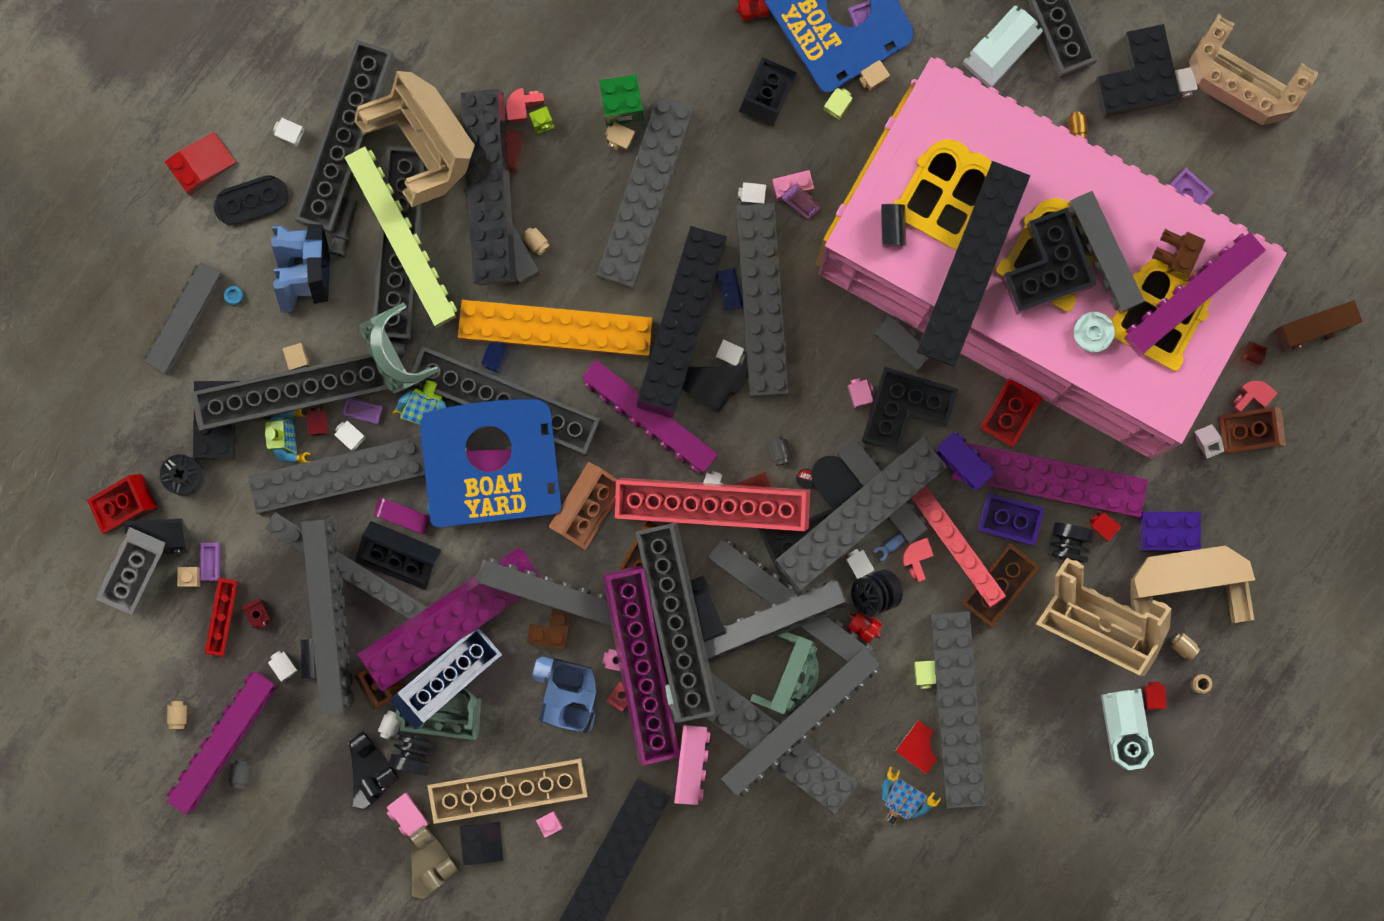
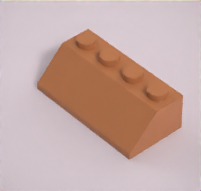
(586, 506)

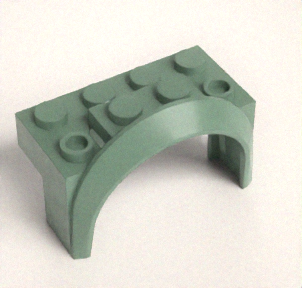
(385, 355)
(801, 662)
(463, 725)

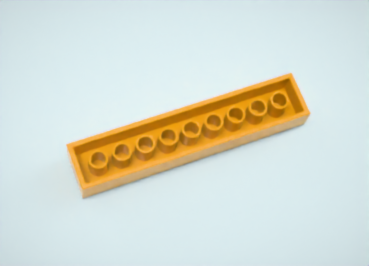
(555, 328)

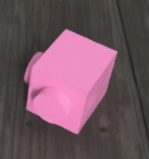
(860, 392)
(611, 660)

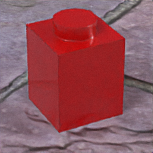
(1104, 526)
(1154, 696)

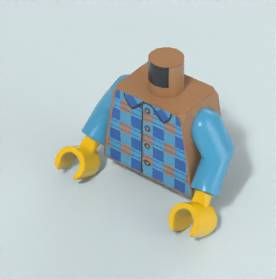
(904, 799)

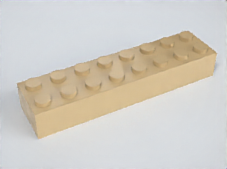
(507, 790)

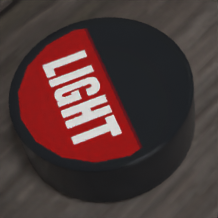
(803, 478)

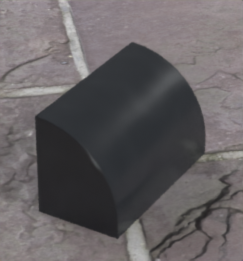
(893, 225)
(308, 667)

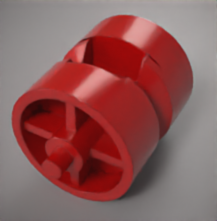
(752, 8)
(865, 626)

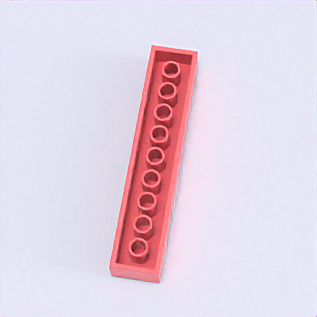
(712, 504)

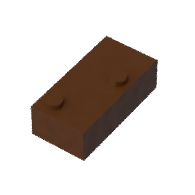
(1318, 325)
(1011, 573)

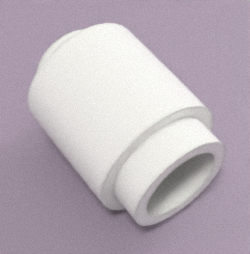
(389, 726)

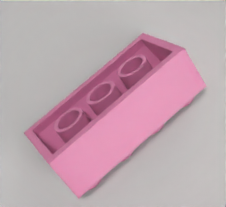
(691, 764)

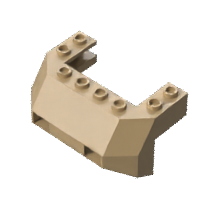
(1242, 84)
(430, 130)
(1195, 571)
(1103, 624)

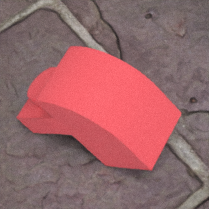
(517, 104)
(1256, 391)
(913, 554)

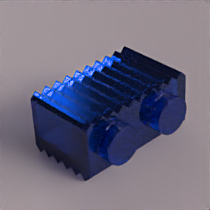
(729, 289)
(495, 357)

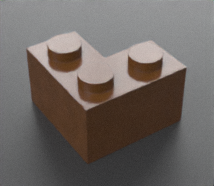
(554, 635)

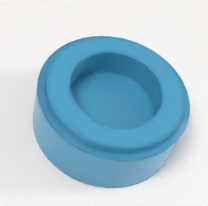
(233, 295)

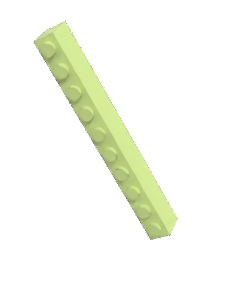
(398, 233)

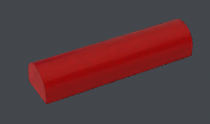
(221, 617)

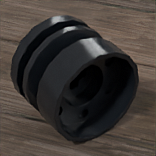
(192, 478)
(1071, 542)
(876, 593)
(411, 754)

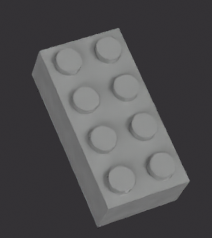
(130, 571)

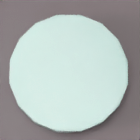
(1094, 332)

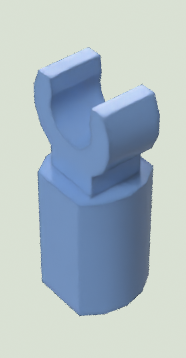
(891, 545)

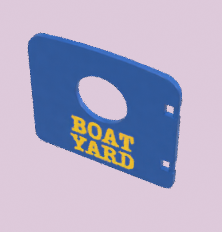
(833, 48)
(467, 495)

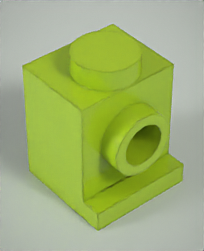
(541, 120)

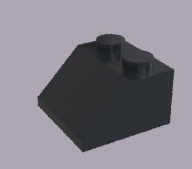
(481, 843)

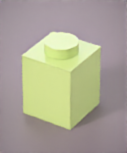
(838, 103)
(925, 674)

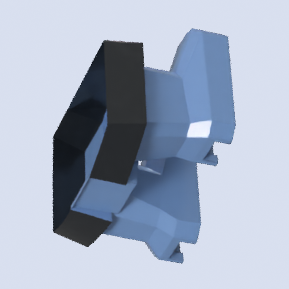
(303, 279)
(566, 694)

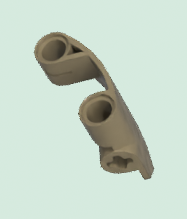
(429, 863)

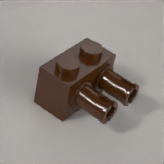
(1187, 252)
(371, 691)

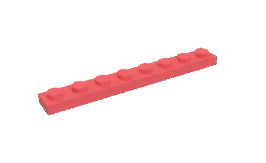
(958, 546)

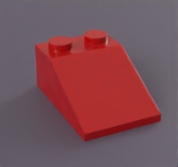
(200, 163)
(121, 502)

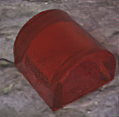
(1254, 353)

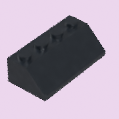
(397, 555)

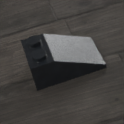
(767, 91)
(707, 610)

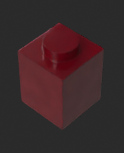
(317, 422)

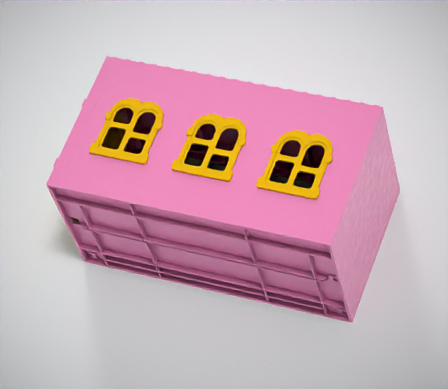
(1132, 398)

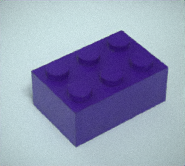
(964, 461)
(1010, 519)
(1170, 531)

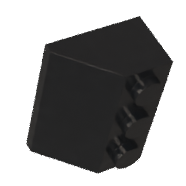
(170, 531)

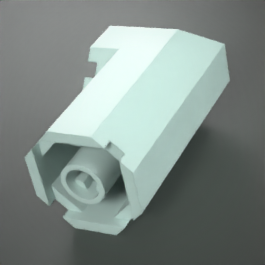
(1002, 46)
(1127, 729)

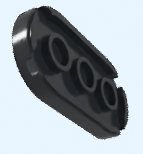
(251, 200)
(834, 480)

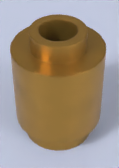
(1078, 124)

